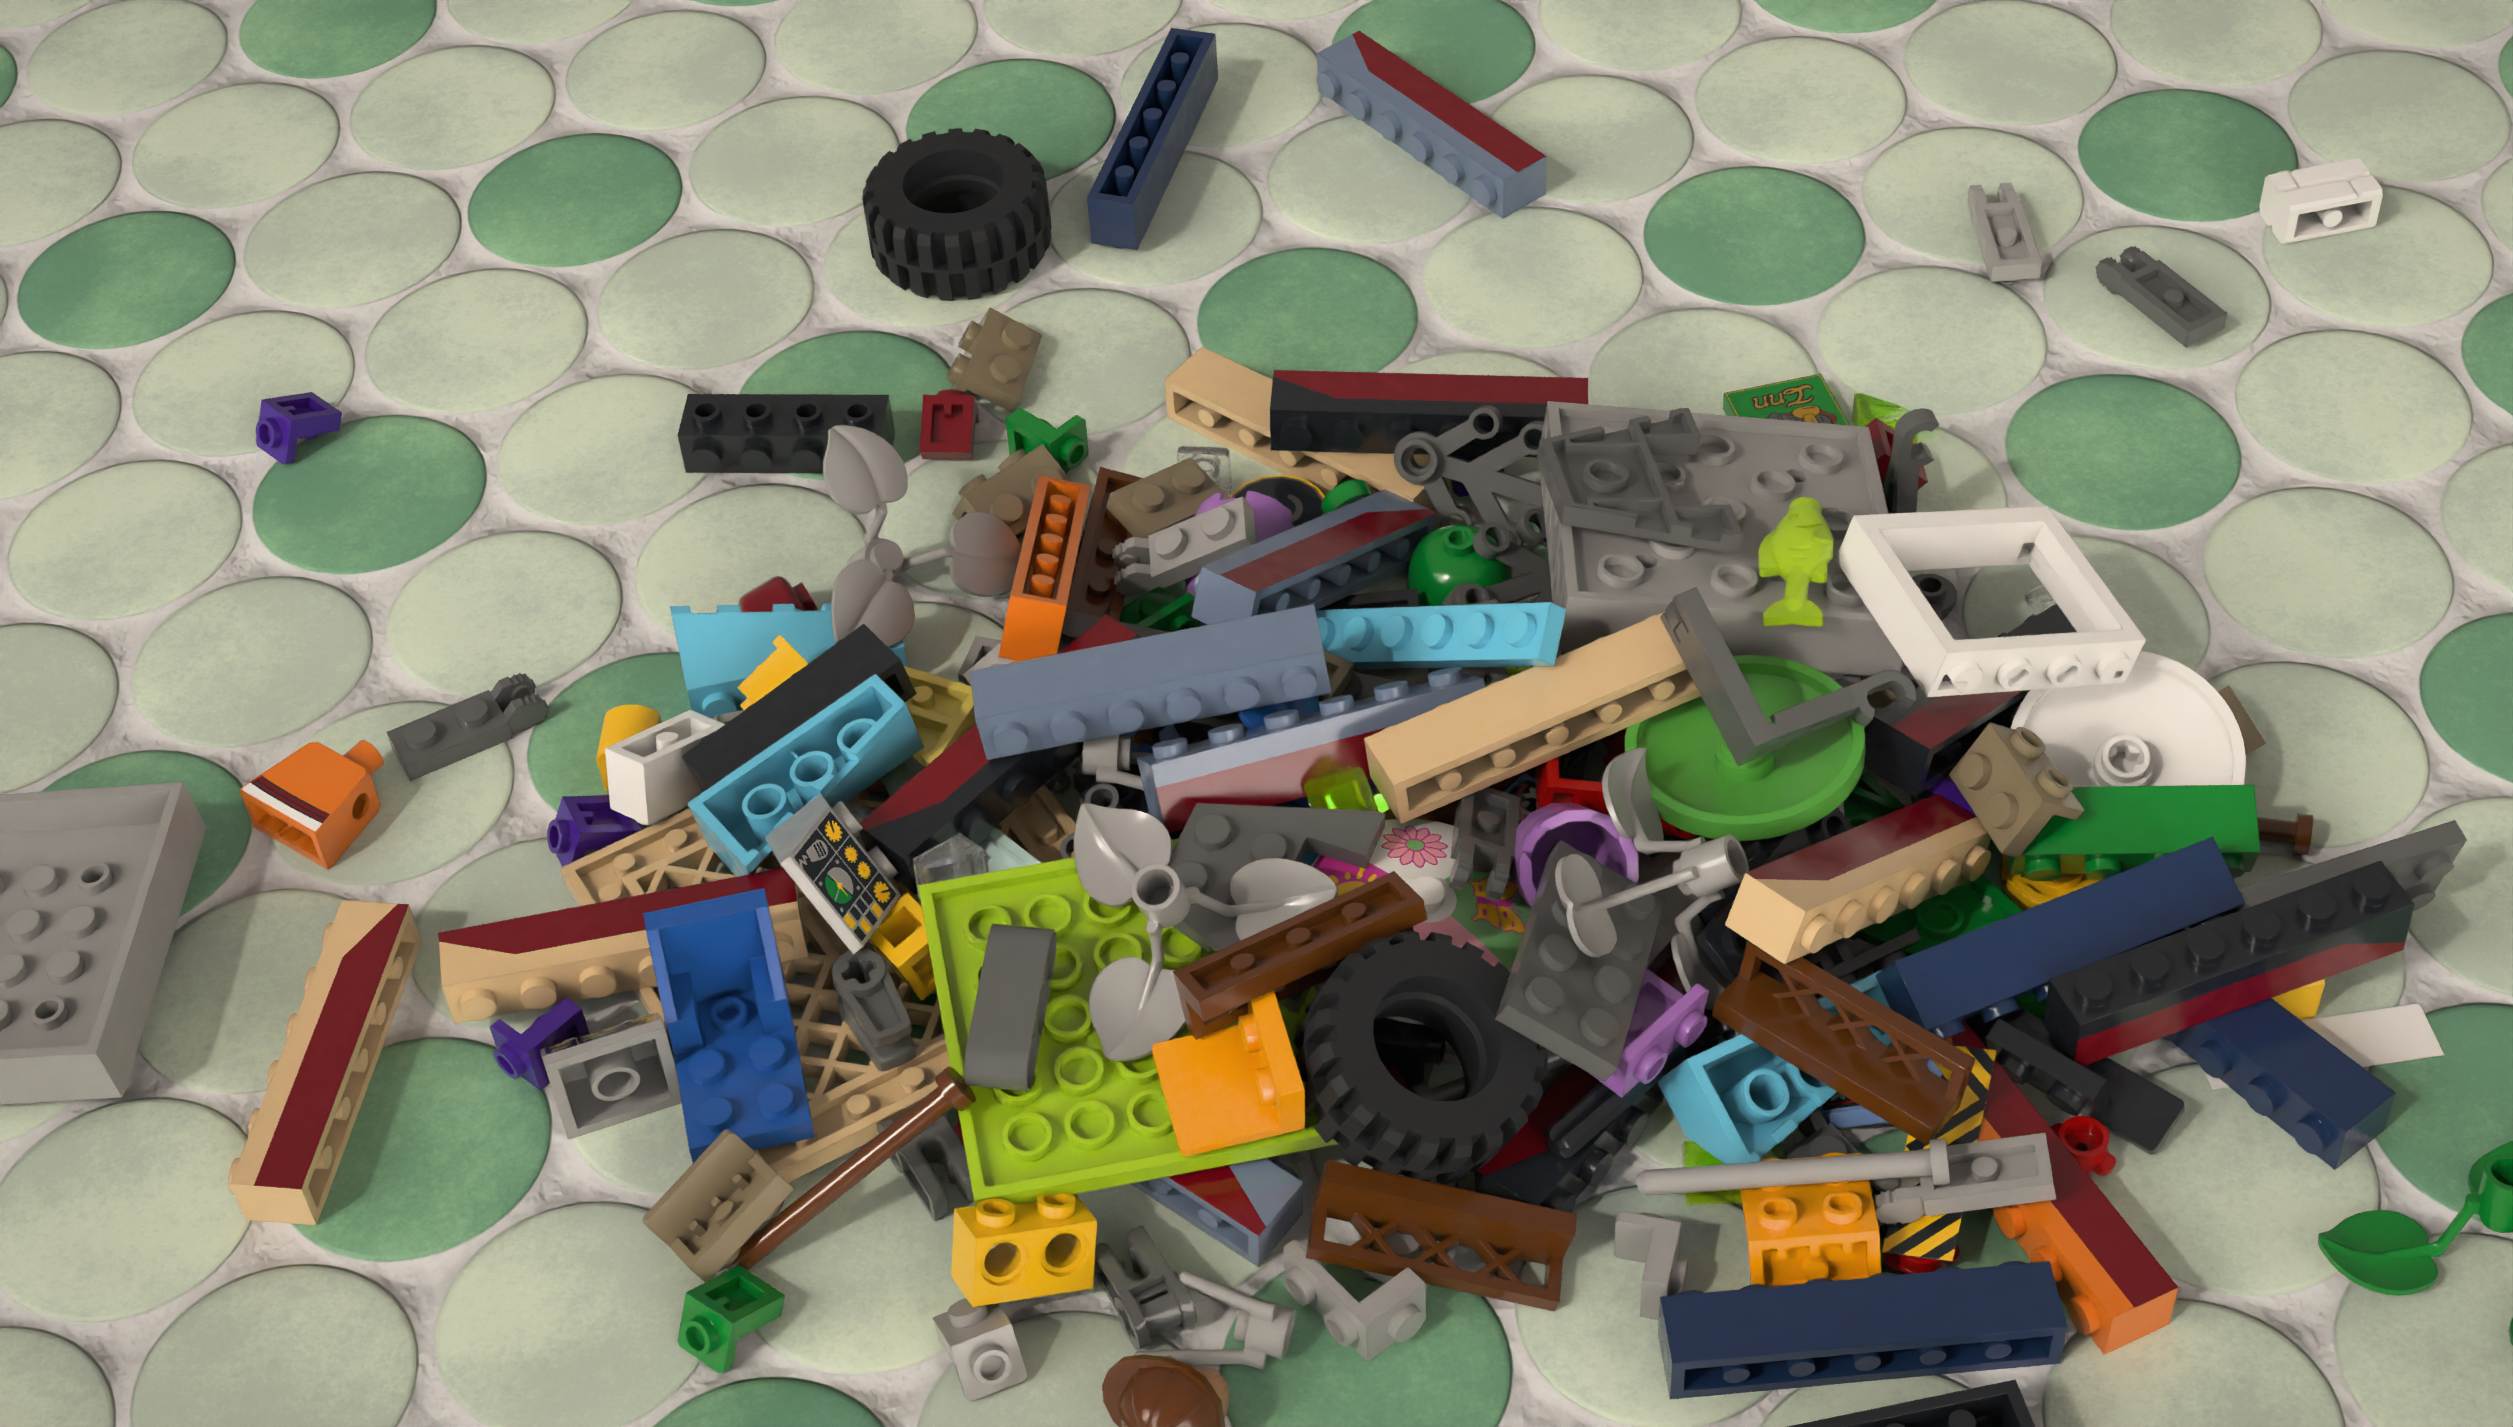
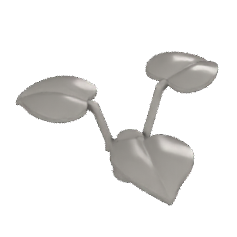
(864, 475)
(1127, 858)
(1701, 871)

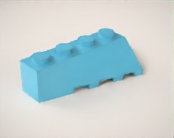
(730, 644)
(828, 754)
(1745, 1098)

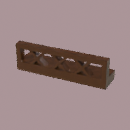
(1094, 571)
(1293, 952)
(1842, 1047)
(1444, 1215)

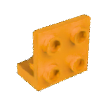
(1232, 1082)
(1811, 1231)

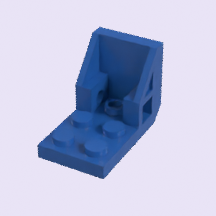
(729, 1021)

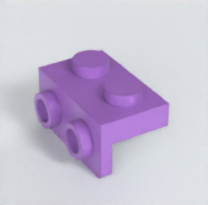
(1658, 1026)

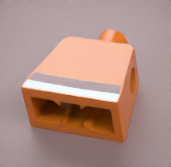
(316, 799)

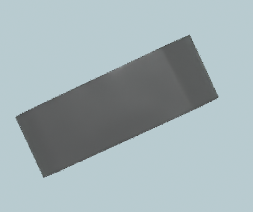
(1010, 1007)

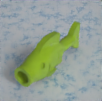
(1800, 555)

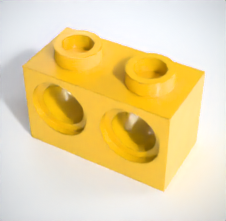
(1025, 1259)

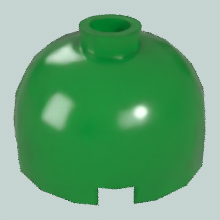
(1449, 559)

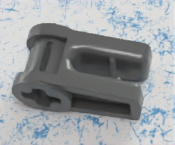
(873, 1008)
(933, 1145)
(1145, 1304)

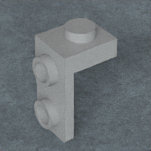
(1369, 1326)

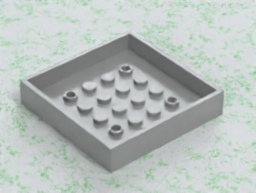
(1758, 470)
(86, 930)

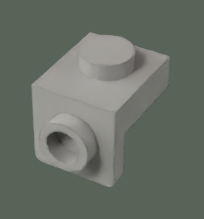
(1657, 1243)
(981, 1348)

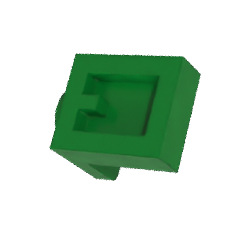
(1066, 444)
(724, 1312)

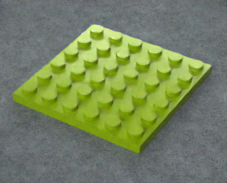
(1086, 1116)

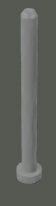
(1800, 1171)

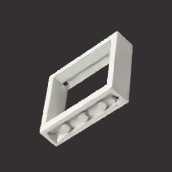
(1886, 546)

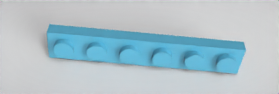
(1444, 635)

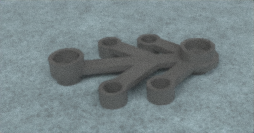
(1479, 476)
(1536, 569)

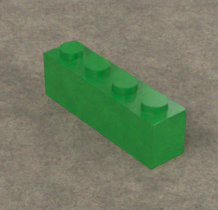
(2140, 824)

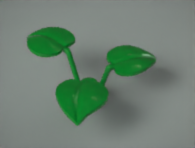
(2392, 1251)

